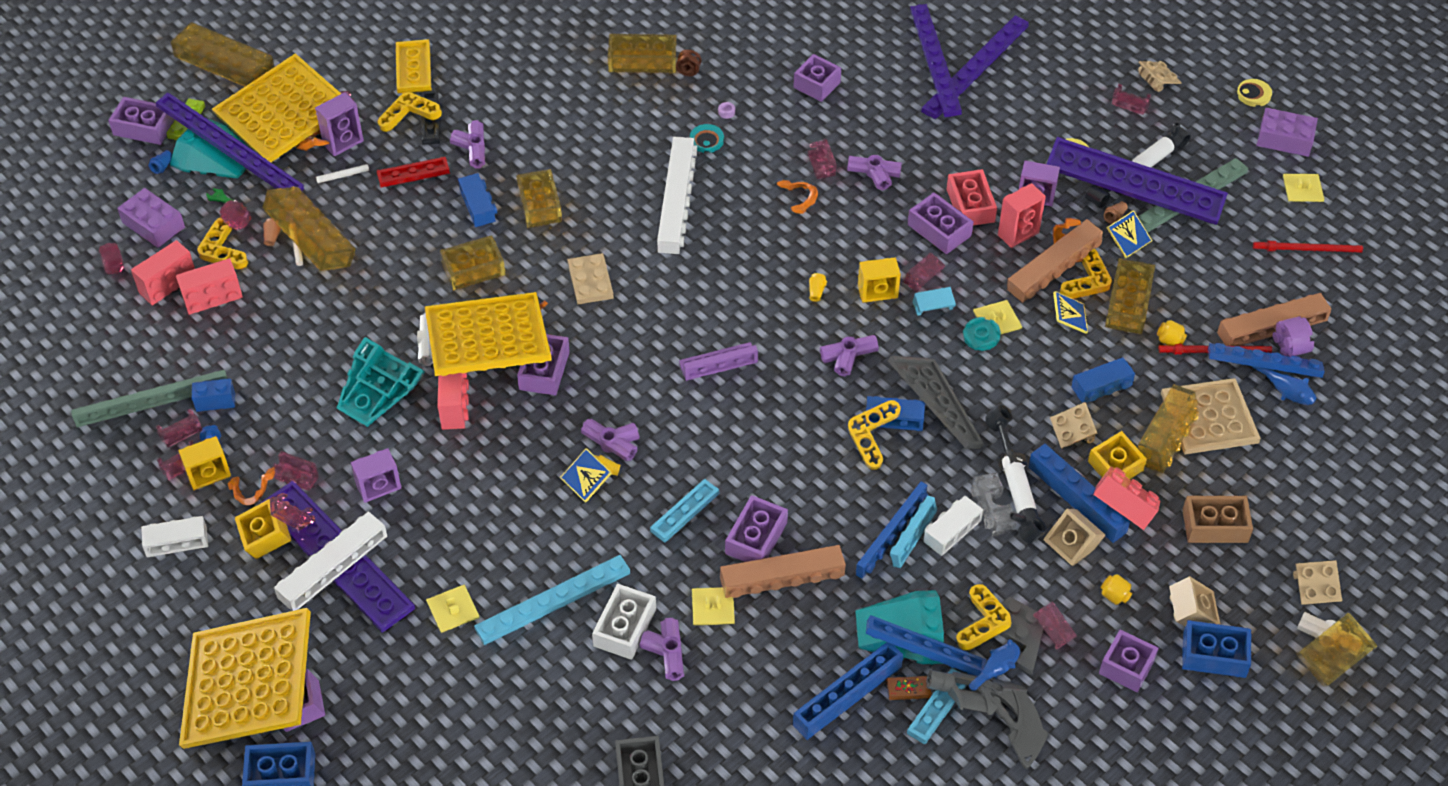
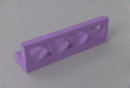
(719, 361)

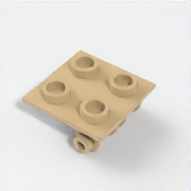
(1157, 74)
(1074, 426)
(1318, 582)

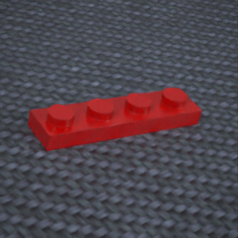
(413, 172)

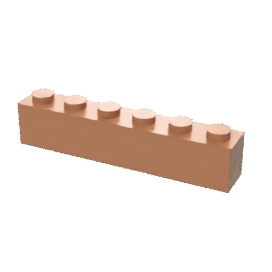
(1054, 261)
(1262, 323)
(782, 571)

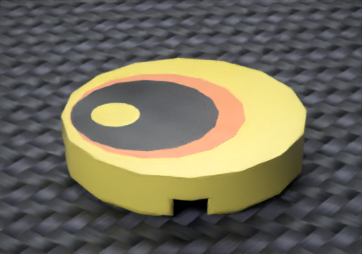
(1254, 92)

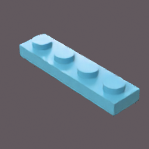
(684, 510)
(913, 532)
(932, 714)

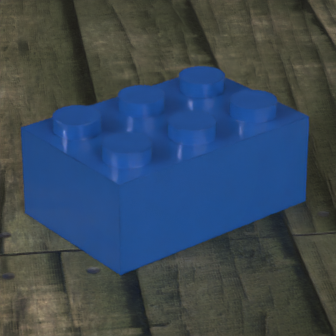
(1216, 649)
(279, 764)

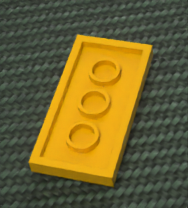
(413, 66)

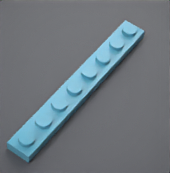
(552, 599)

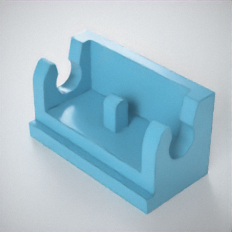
(933, 300)

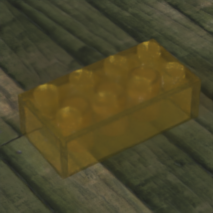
(642, 53)
(1130, 296)
(1169, 428)

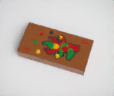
(908, 688)

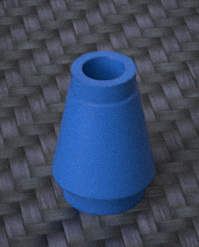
(160, 162)

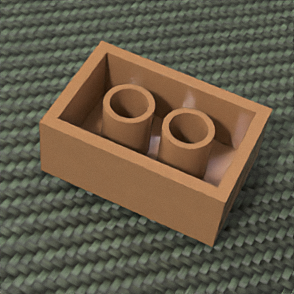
(1217, 519)

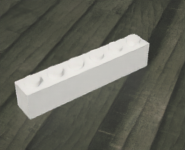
(330, 561)

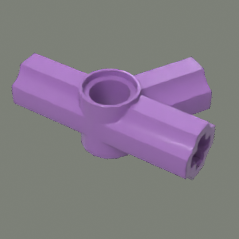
(472, 141)
(876, 169)
(847, 351)
(613, 439)
(662, 643)

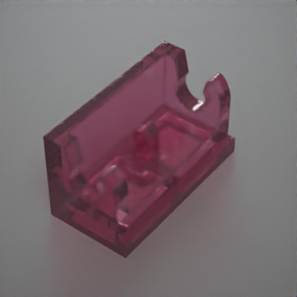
(1130, 101)
(822, 159)
(923, 272)
(179, 430)
(172, 466)
(295, 469)
(290, 514)
(1055, 625)

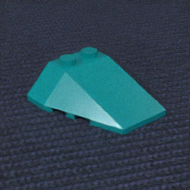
(196, 154)
(376, 382)
(914, 611)

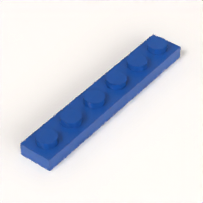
(1265, 360)
(889, 534)
(924, 646)

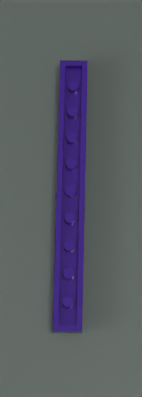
(936, 61)
(980, 62)
(226, 143)

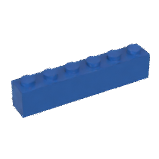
(1077, 492)
(847, 690)

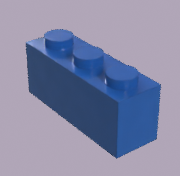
(477, 199)
(1103, 380)
(910, 416)

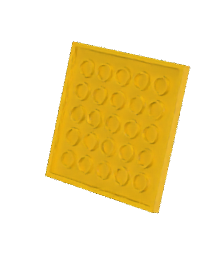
(277, 108)
(487, 334)
(246, 678)

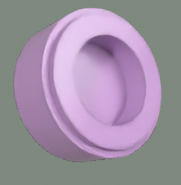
(726, 110)

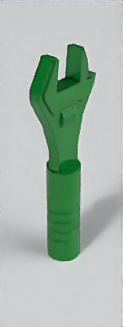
(218, 196)

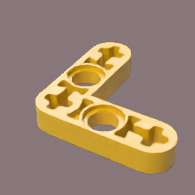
(388, 120)
(214, 248)
(1092, 280)
(864, 432)
(990, 619)

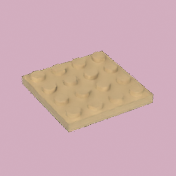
(1221, 419)

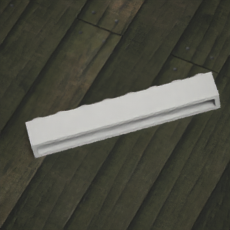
(676, 195)

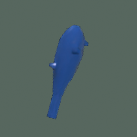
(1290, 387)
(999, 662)

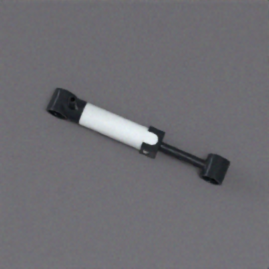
(1172, 140)
(1013, 465)

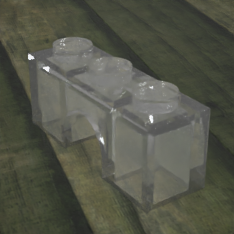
(996, 517)

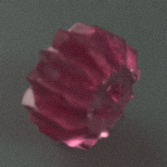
(235, 215)
(111, 258)

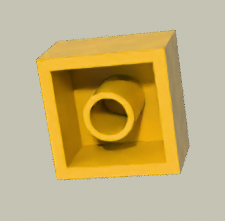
(879, 279)
(1118, 453)
(204, 463)
(261, 531)

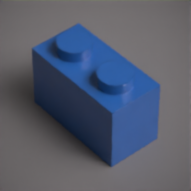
(213, 395)

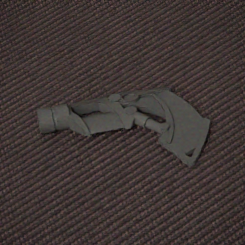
(1026, 734)

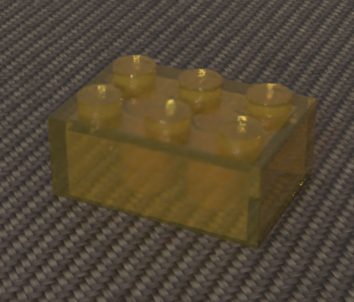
(539, 198)
(472, 262)
(1336, 649)

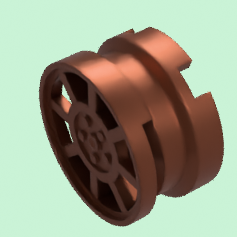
(687, 63)

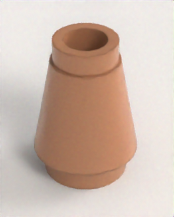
(1115, 212)
(271, 232)

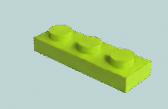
(177, 128)

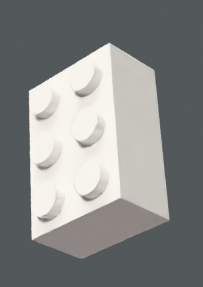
(624, 621)

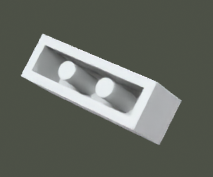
(952, 525)
(174, 536)

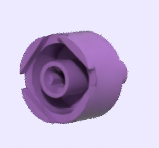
(1293, 336)

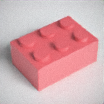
(972, 196)
(1021, 215)
(157, 274)
(209, 286)
(453, 400)
(1127, 497)

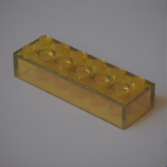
(221, 54)
(309, 228)

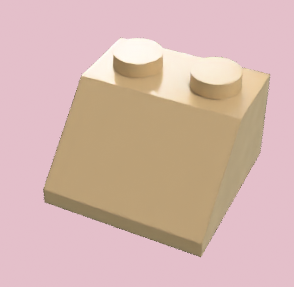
(1074, 536)
(1193, 602)

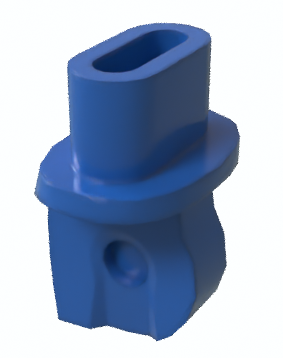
(209, 432)

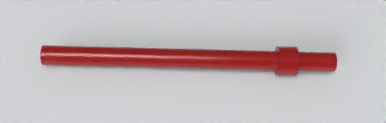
(1272, 245)
(1178, 349)

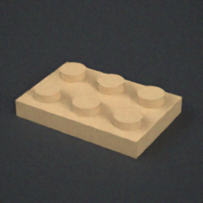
(590, 278)

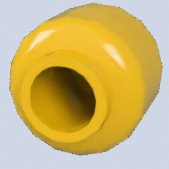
(1171, 333)
(1116, 589)

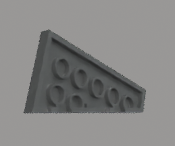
(932, 387)

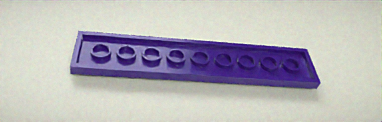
(1137, 181)
(363, 581)

